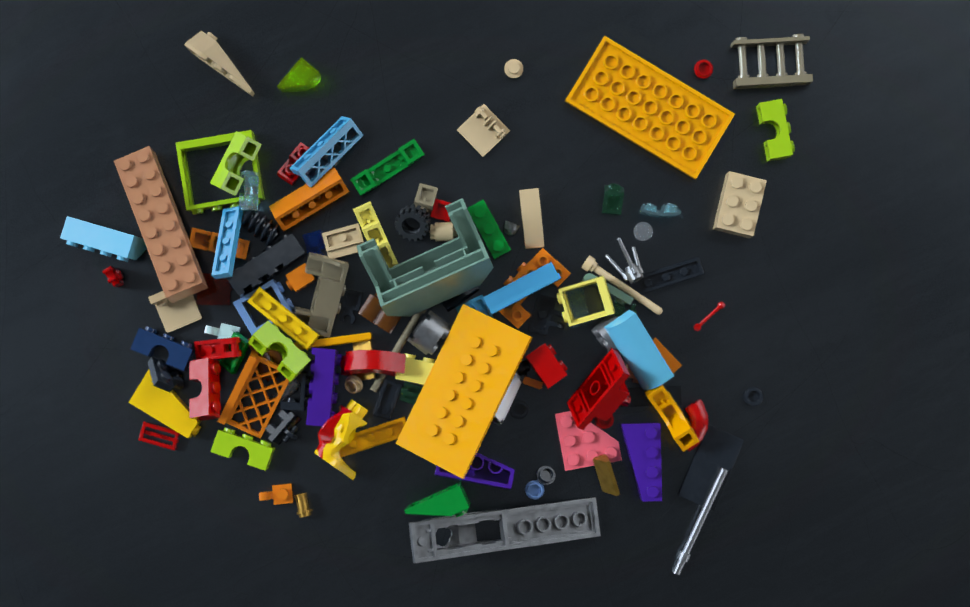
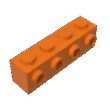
(308, 200)

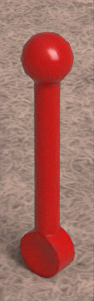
(697, 327)

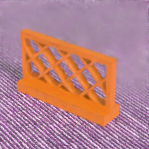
(239, 392)

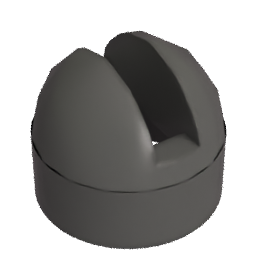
(510, 228)

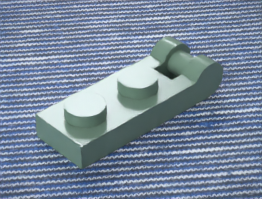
(620, 297)

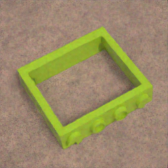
(204, 143)

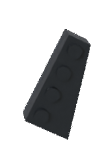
(267, 265)

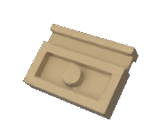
(343, 241)

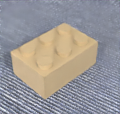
(739, 204)

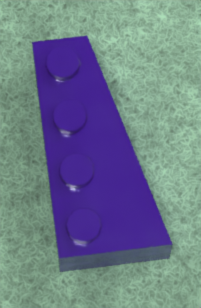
(323, 385)
(644, 453)
(483, 472)

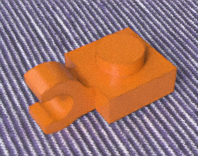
(281, 494)

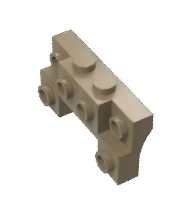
(327, 293)

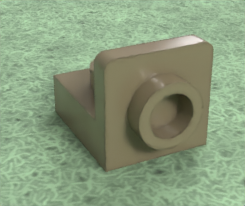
(426, 197)

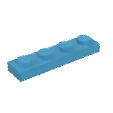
(227, 243)

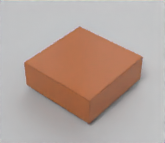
(532, 382)

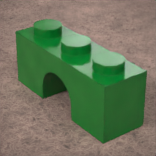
(489, 230)

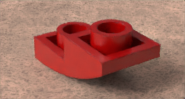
(285, 172)

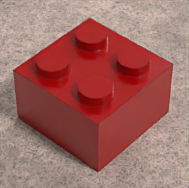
(546, 365)

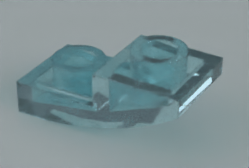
(666, 211)
(578, 305)

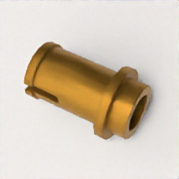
(302, 505)

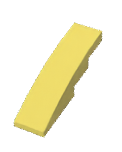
(372, 229)

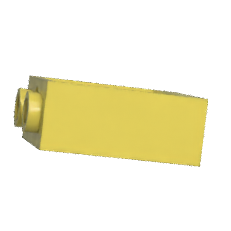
(605, 296)

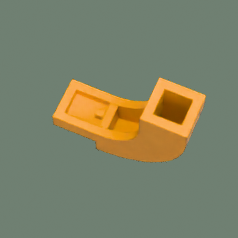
(673, 417)

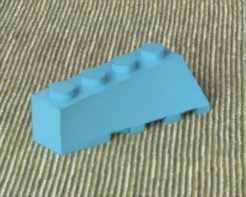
(103, 239)

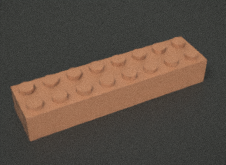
(160, 224)

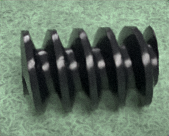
(261, 227)

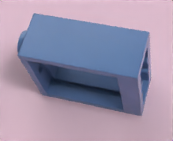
(244, 312)

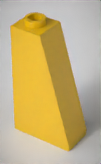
(164, 407)

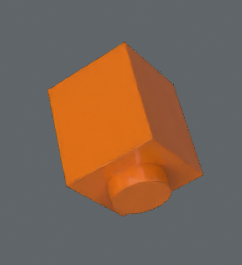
(299, 279)

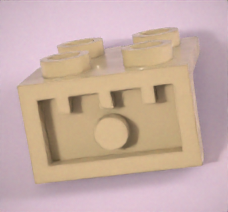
(175, 314)

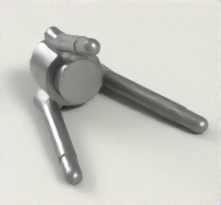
(633, 272)

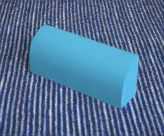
(639, 350)

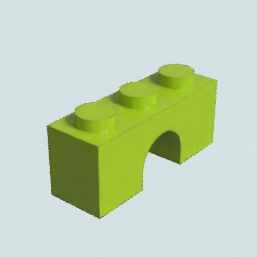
(774, 113)
(228, 172)
(270, 338)
(259, 452)

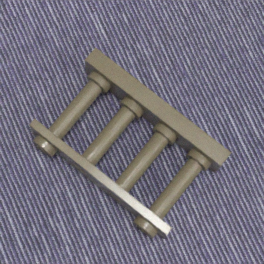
(763, 79)

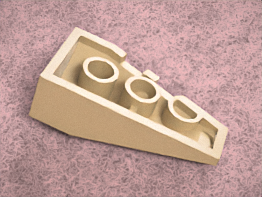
(209, 51)

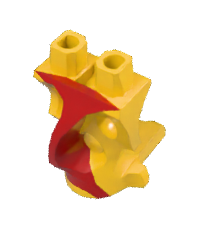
(339, 432)

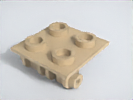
(483, 130)

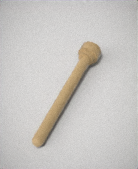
(592, 266)

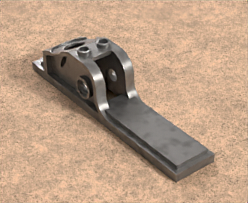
(518, 529)

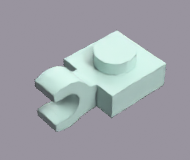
(224, 331)

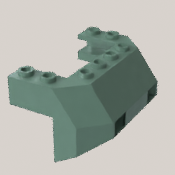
(433, 274)

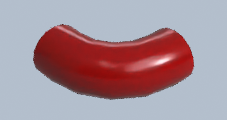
(698, 420)

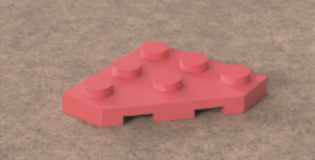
(581, 445)

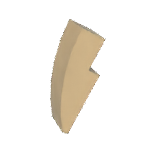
(531, 218)

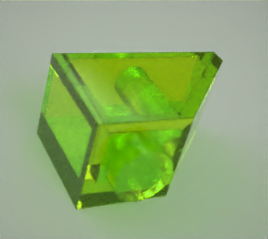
(300, 77)

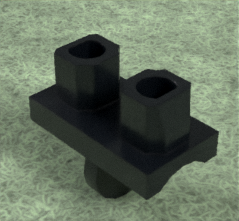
(286, 429)

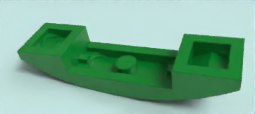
(388, 167)

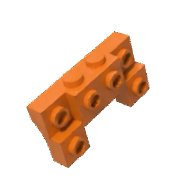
(516, 313)

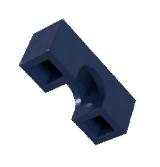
(179, 353)

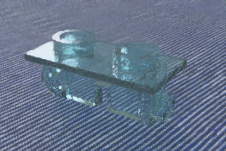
(249, 199)

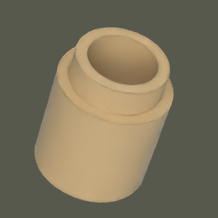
(442, 231)

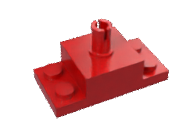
(601, 391)

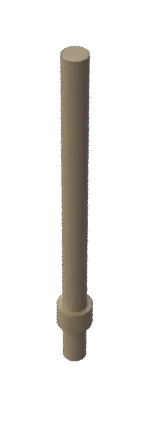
(398, 347)

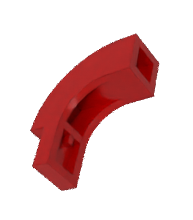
(373, 362)

